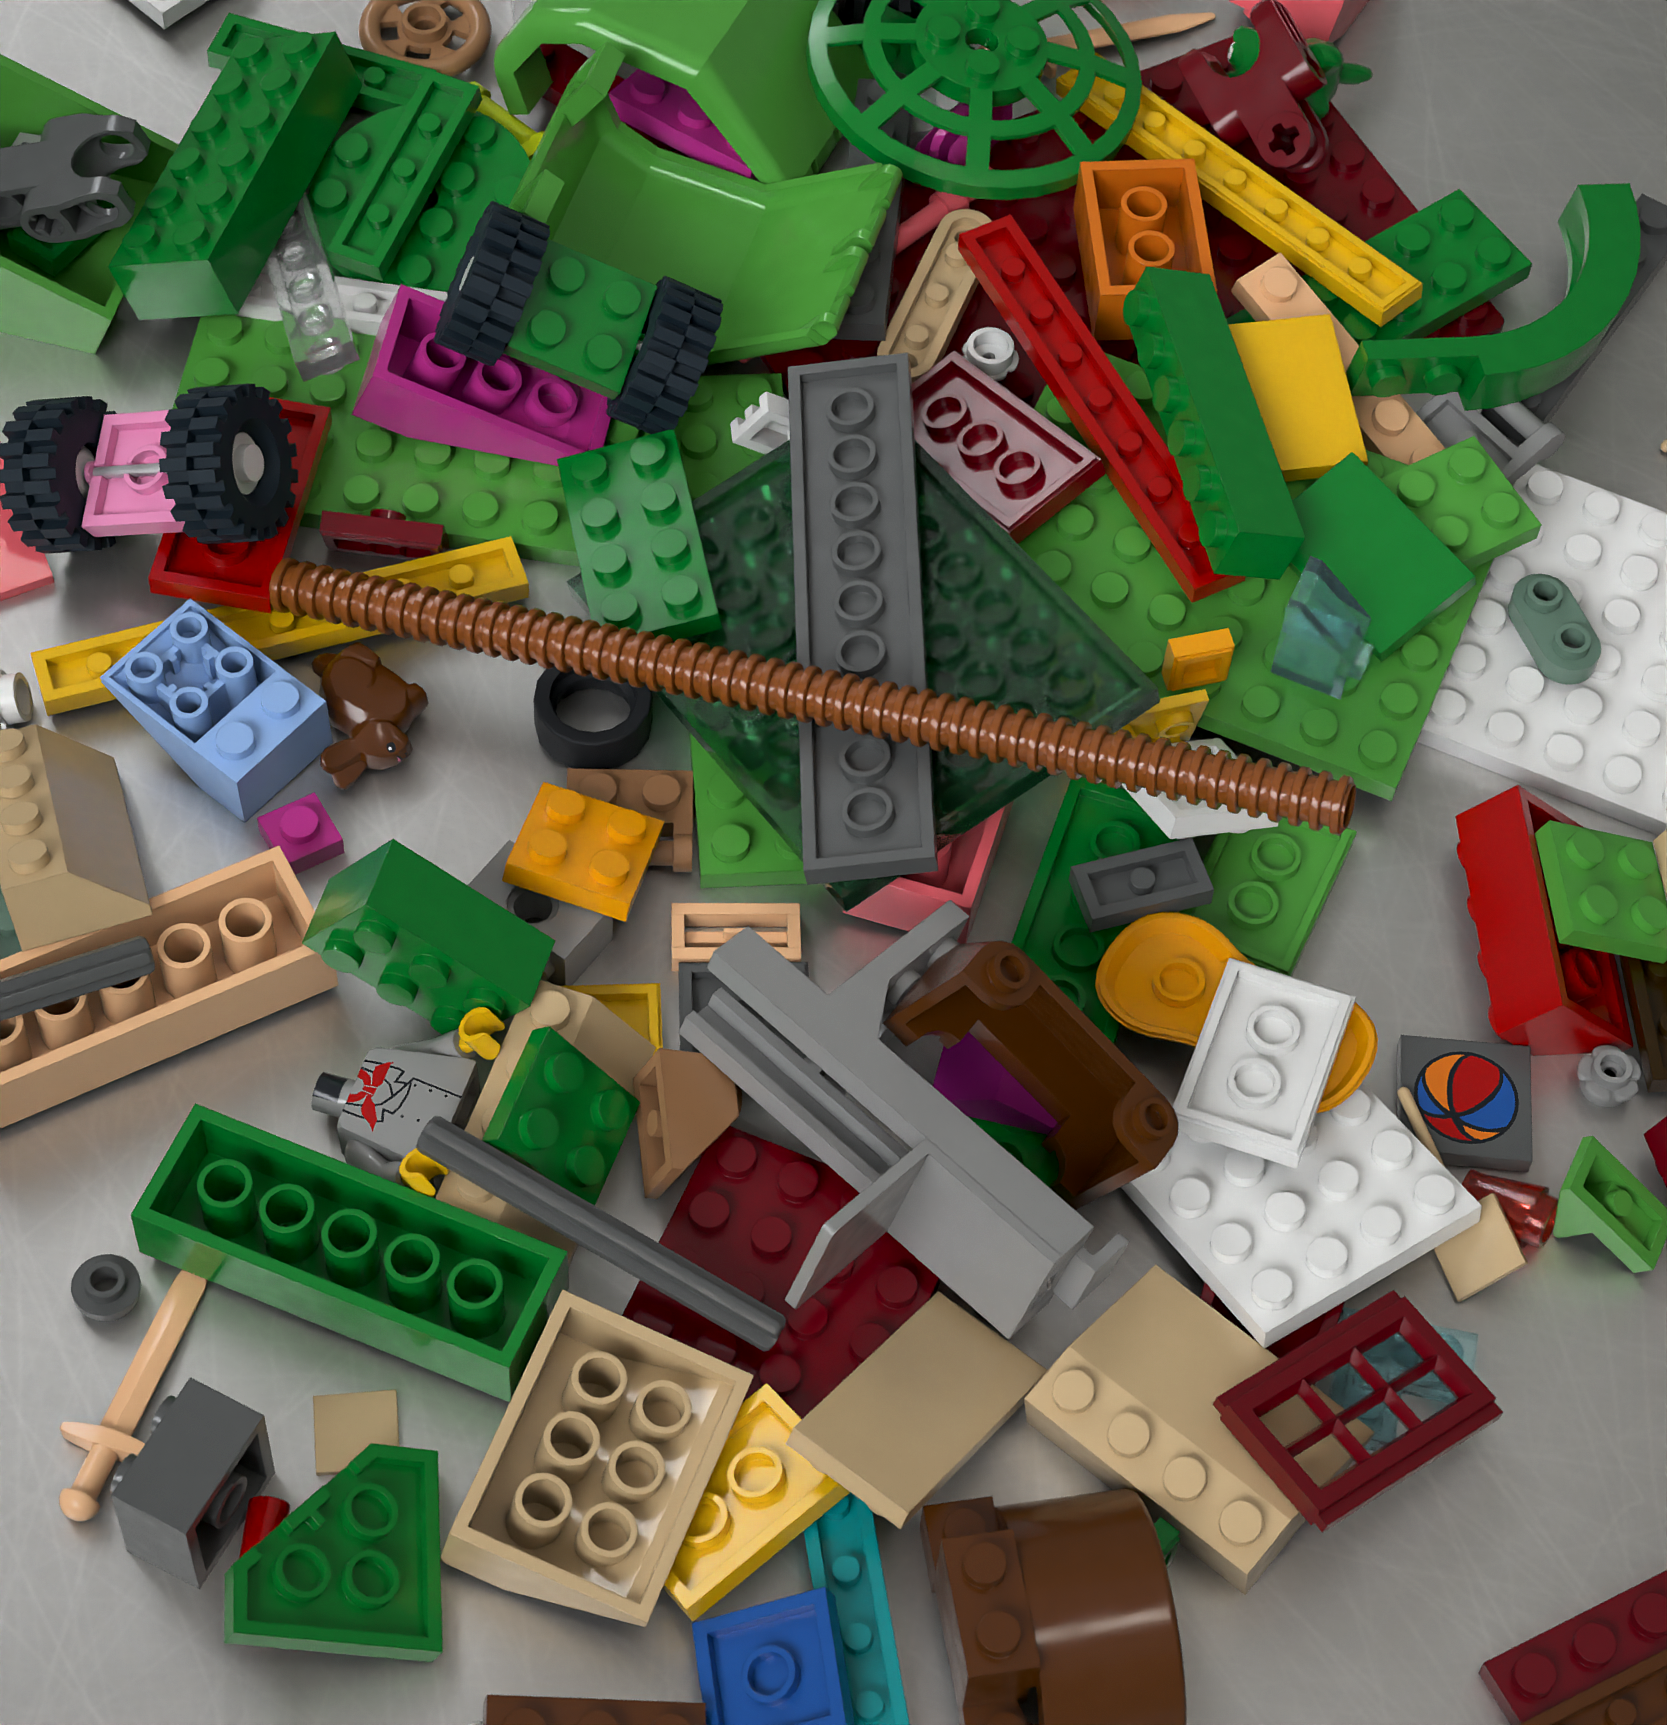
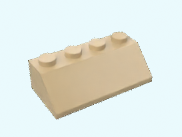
(64, 839)
(592, 1031)

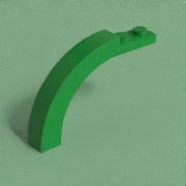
(1511, 366)

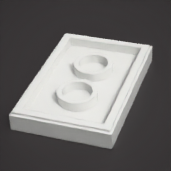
(1262, 1062)

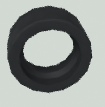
(584, 748)

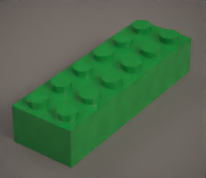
(236, 177)
(351, 1251)

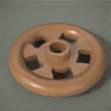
(427, 30)

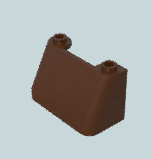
(1105, 1109)

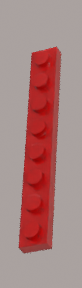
(1092, 398)

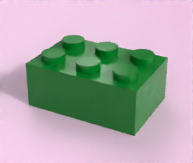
(426, 939)

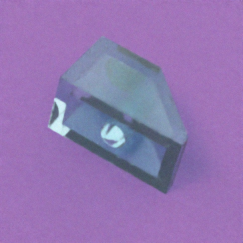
(1323, 634)

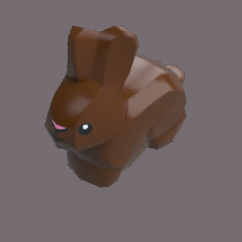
(370, 708)

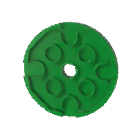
(481, 170)

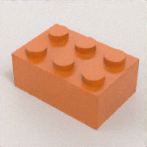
(1133, 219)

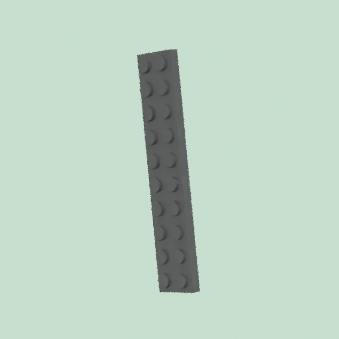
(859, 612)

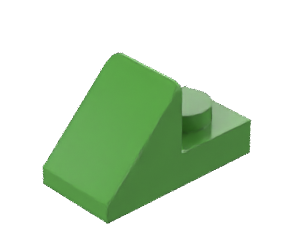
(1613, 1205)

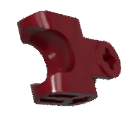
(1268, 98)

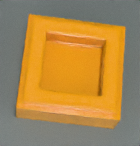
(1197, 659)

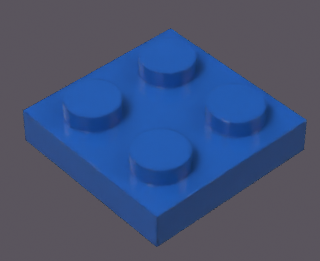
(775, 1664)

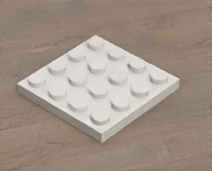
(1306, 1238)

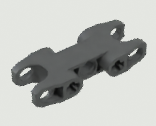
(56, 181)

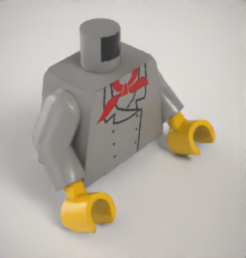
(401, 1093)

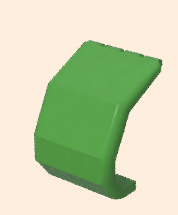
(732, 56)
(771, 252)

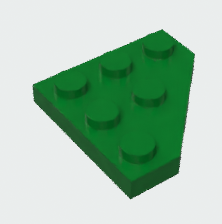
(349, 1565)

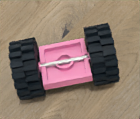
(200, 469)

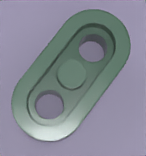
(1551, 623)

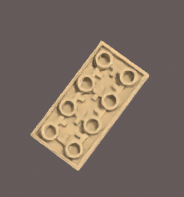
(916, 1409)

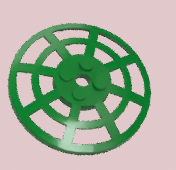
(981, 80)

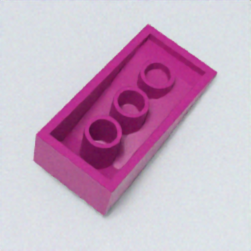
(465, 403)

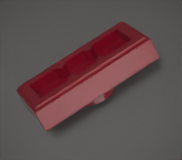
(382, 534)

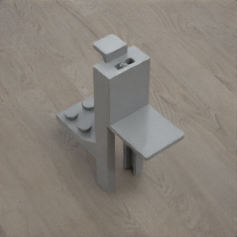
(949, 1200)

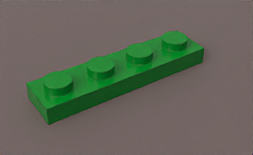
(384, 79)
(404, 175)

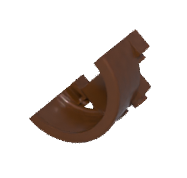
(1056, 1601)

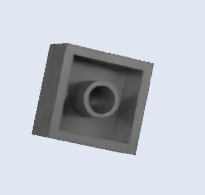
(192, 1481)

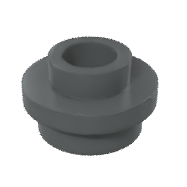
(109, 1304)

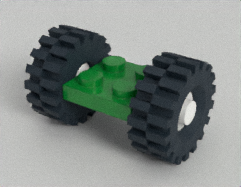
(579, 320)

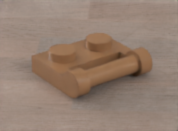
(654, 793)

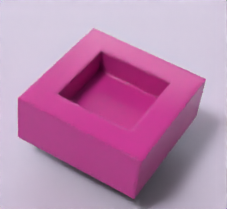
(302, 833)

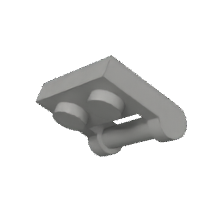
(1452, 424)

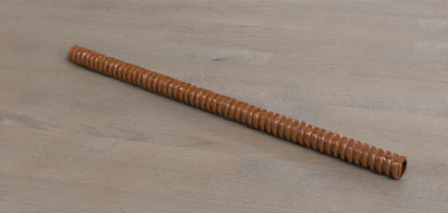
(814, 695)

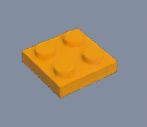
(583, 851)

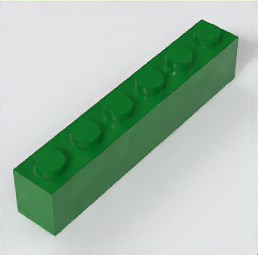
(1213, 424)

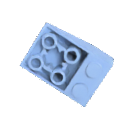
(221, 709)

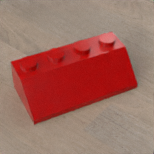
(1539, 990)

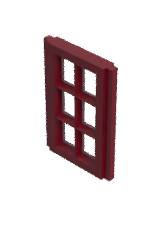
(1388, 1465)

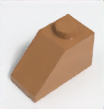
(680, 1113)

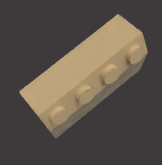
(1140, 1416)
(597, 1465)

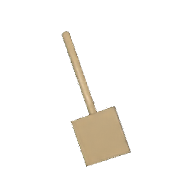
(1483, 1250)
(351, 1423)

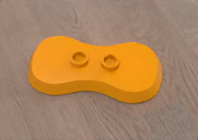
(1164, 980)

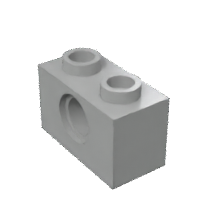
(577, 931)

